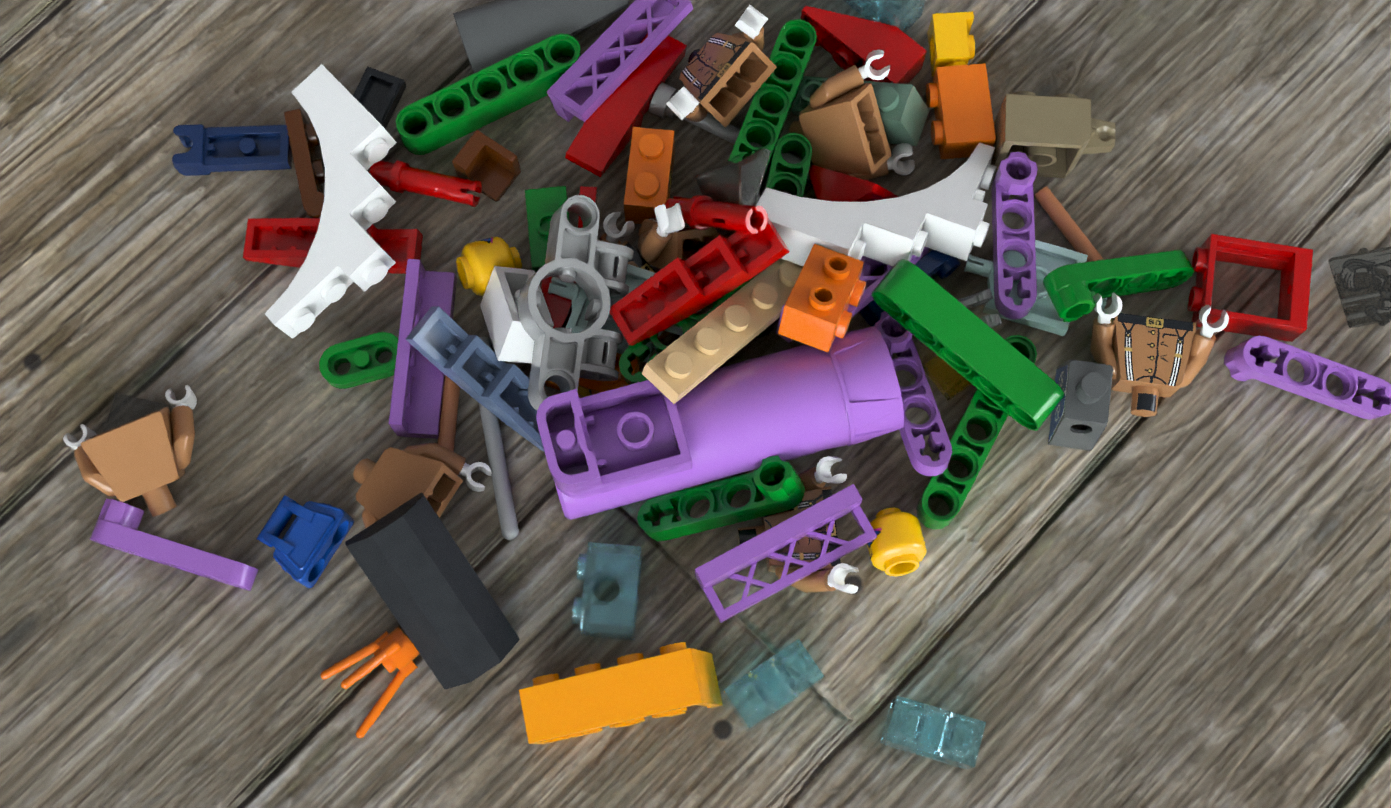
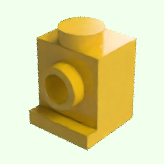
(950, 39)

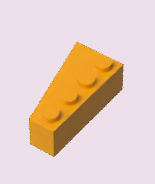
(619, 694)

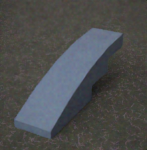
(475, 369)

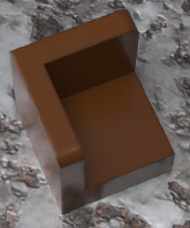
(489, 163)

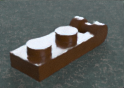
(308, 169)

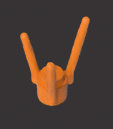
(392, 652)

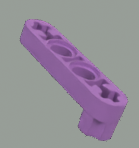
(1016, 178)
(1252, 360)
(917, 395)
(118, 529)

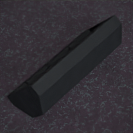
(433, 592)

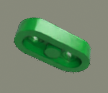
(363, 357)

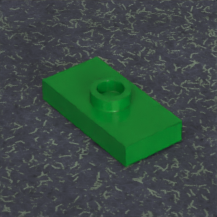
(540, 207)

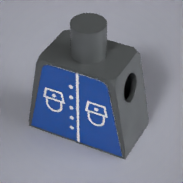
(1084, 402)

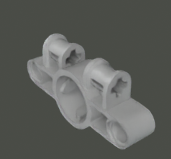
(601, 273)

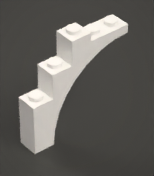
(352, 202)
(886, 230)

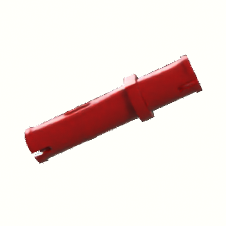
(402, 178)
(703, 212)

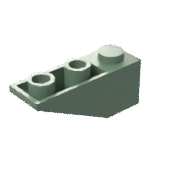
(899, 106)

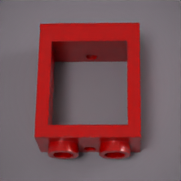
(1294, 290)

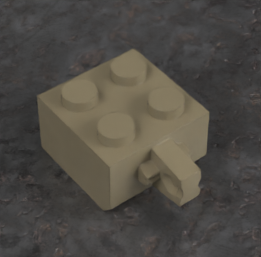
(1050, 131)

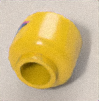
(479, 259)
(898, 542)

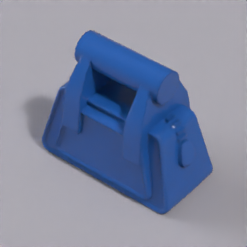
(309, 540)

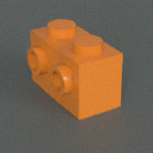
(821, 298)

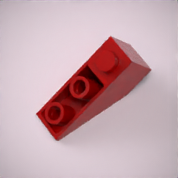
(853, 38)

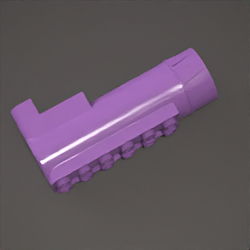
(781, 404)

